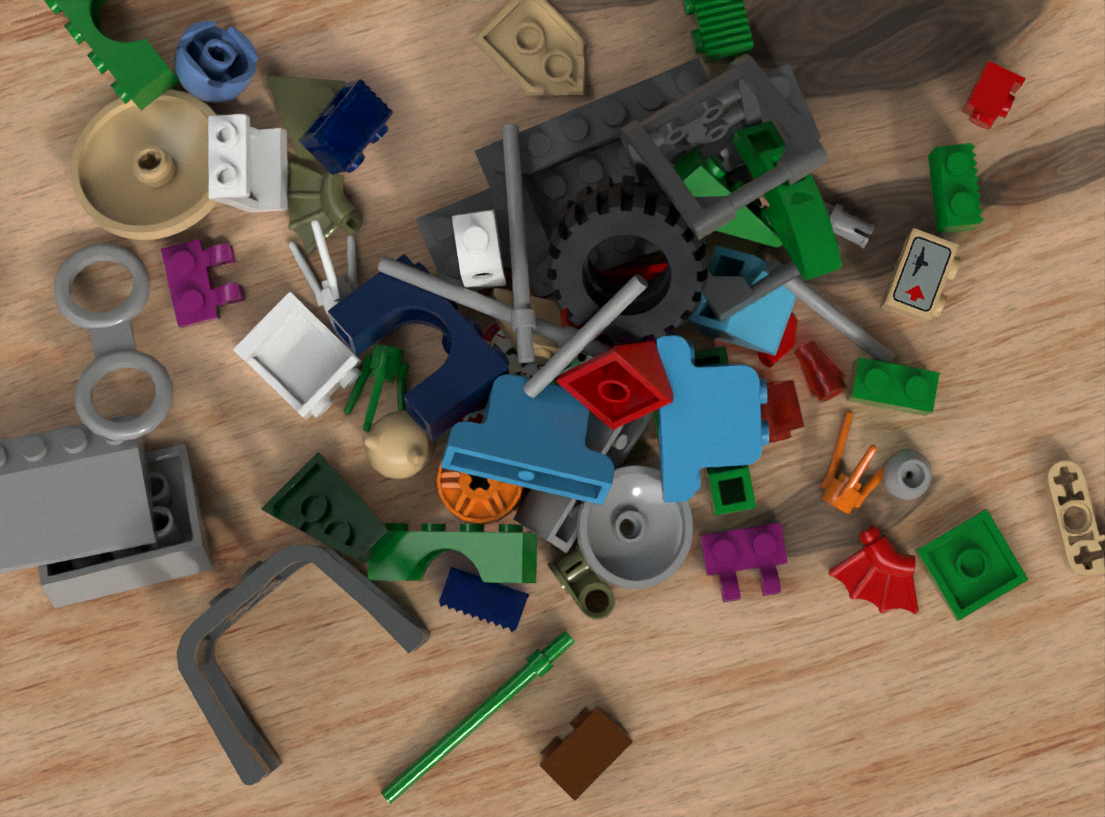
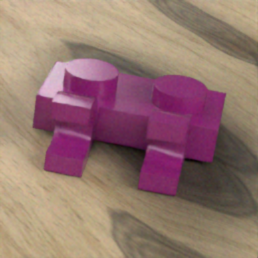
(191, 282)
(745, 550)

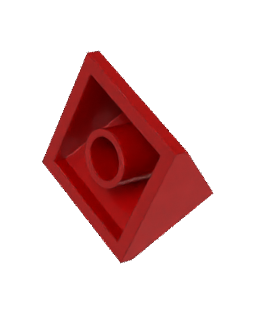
(620, 383)

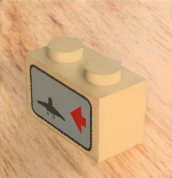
(920, 277)

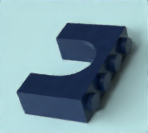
(466, 374)

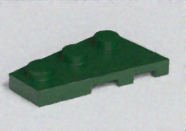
(329, 510)

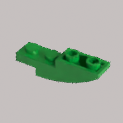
(794, 209)

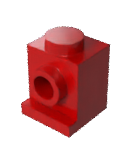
(991, 95)

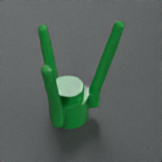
(384, 365)

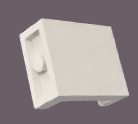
(247, 164)
(299, 357)

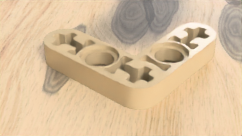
(1070, 539)

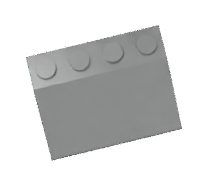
(72, 496)
(179, 549)

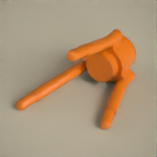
(844, 490)

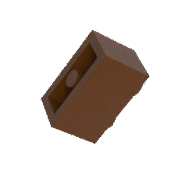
(584, 751)

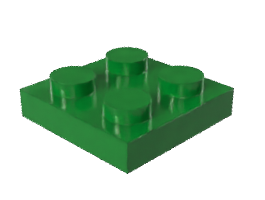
(971, 565)

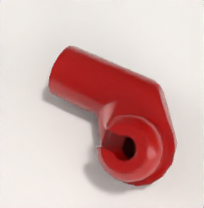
(786, 344)

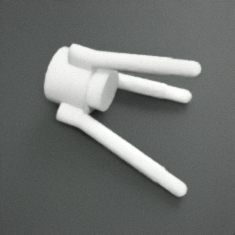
(334, 287)

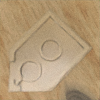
(536, 48)

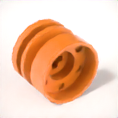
(478, 505)

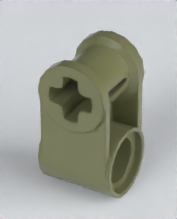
(581, 582)

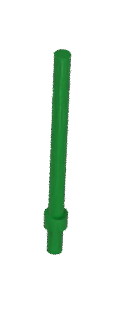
(538, 664)

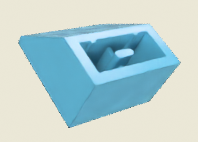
(759, 324)

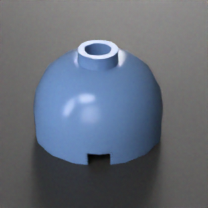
(214, 62)

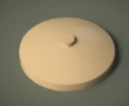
(145, 168)

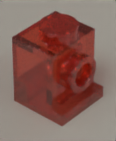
(785, 409)

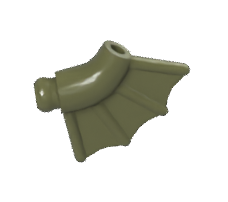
(320, 198)

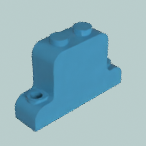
(710, 420)
(531, 443)

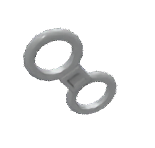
(113, 342)

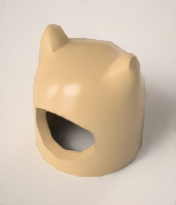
(398, 446)

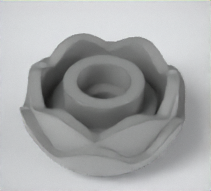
(895, 474)

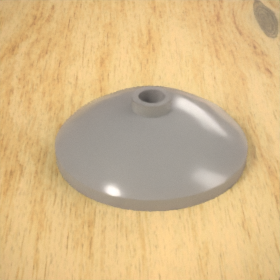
(656, 534)

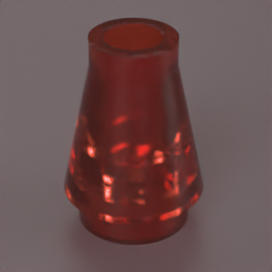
(820, 373)

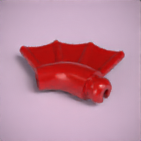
(879, 573)

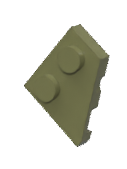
(301, 103)

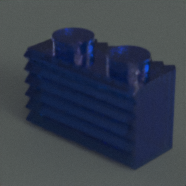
(347, 127)
(483, 599)

